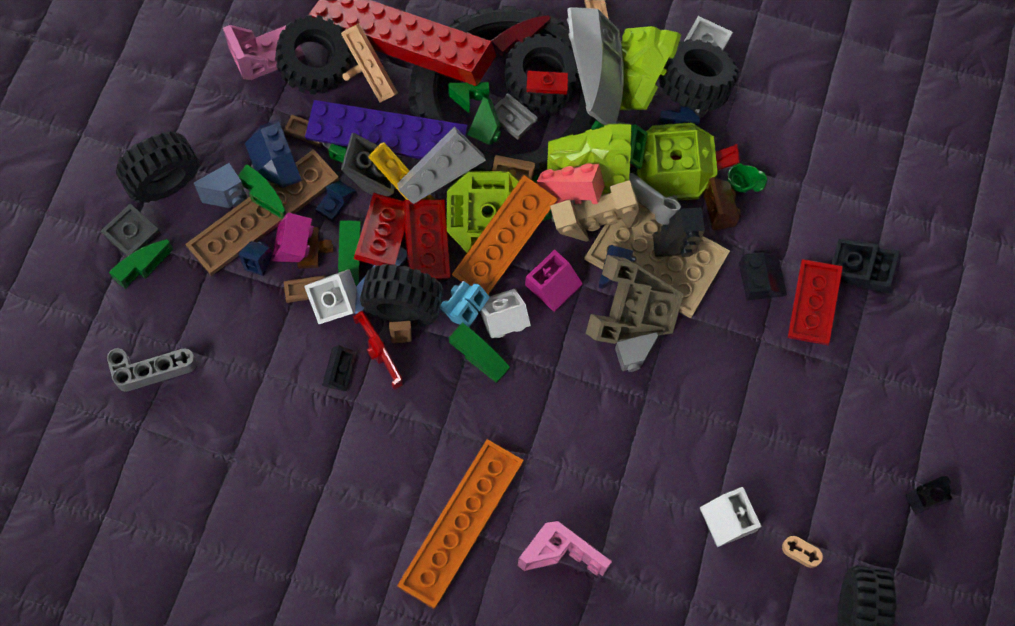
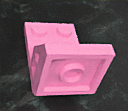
(254, 54)
(543, 552)

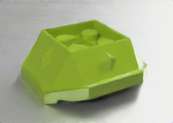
(682, 177)
(469, 197)

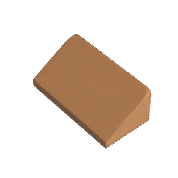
(514, 166)

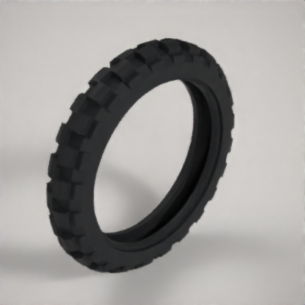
(488, 25)

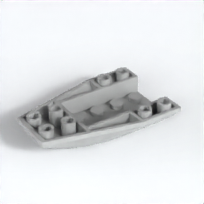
(598, 62)

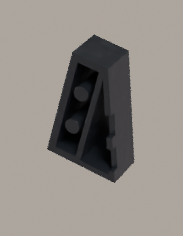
(681, 234)

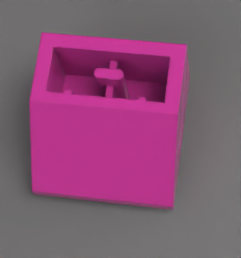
(553, 280)

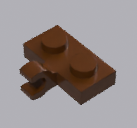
(316, 247)

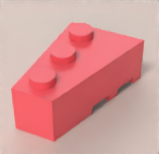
(574, 183)

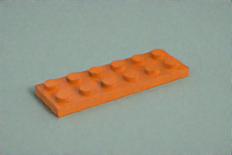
(505, 235)

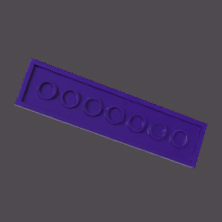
(401, 133)

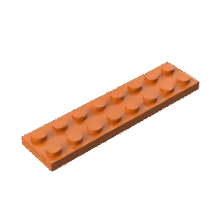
(460, 524)

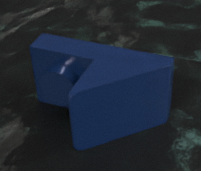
(684, 116)
(337, 197)

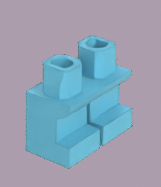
(465, 303)

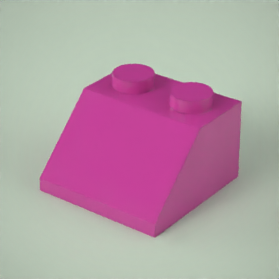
(292, 238)

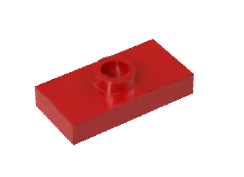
(547, 82)

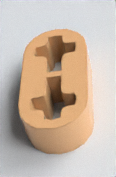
(799, 556)

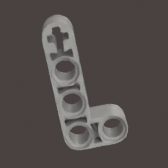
(154, 366)

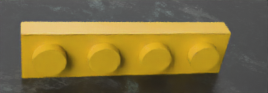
(390, 166)

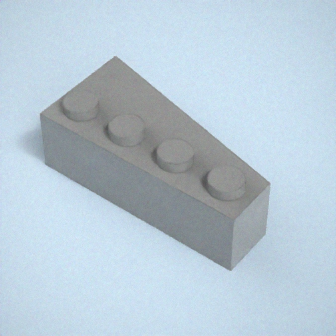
(441, 165)

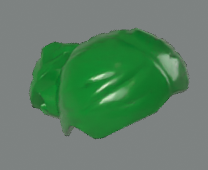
(744, 178)

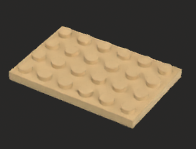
(686, 274)

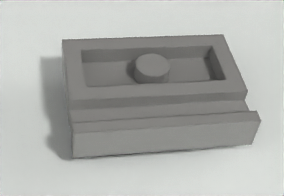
(514, 116)

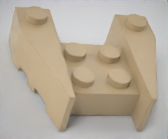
(576, 219)

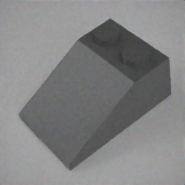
(363, 170)

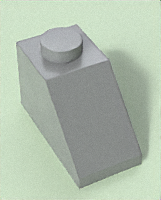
(634, 351)

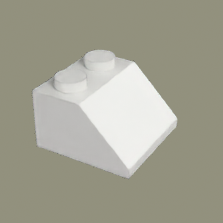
(505, 314)

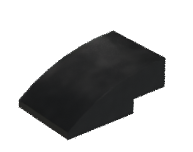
(867, 265)

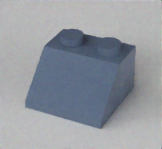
(221, 188)

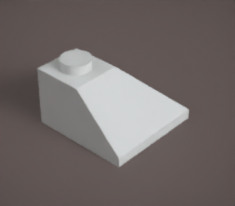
(332, 296)

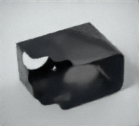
(914, 501)

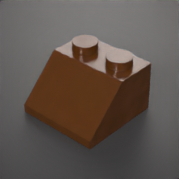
(721, 204)

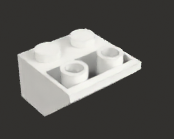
(730, 517)

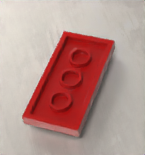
(381, 231)
(427, 237)
(815, 302)

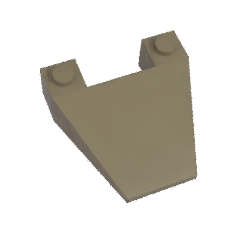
(639, 306)

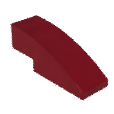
(506, 40)

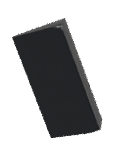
(339, 368)

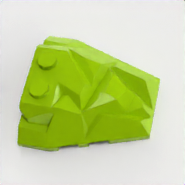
(644, 58)
(603, 146)

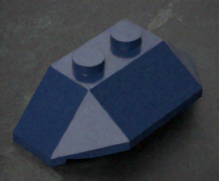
(272, 155)

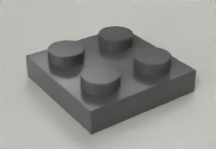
(130, 230)

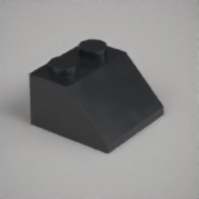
(762, 276)

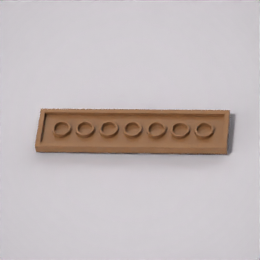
(251, 222)

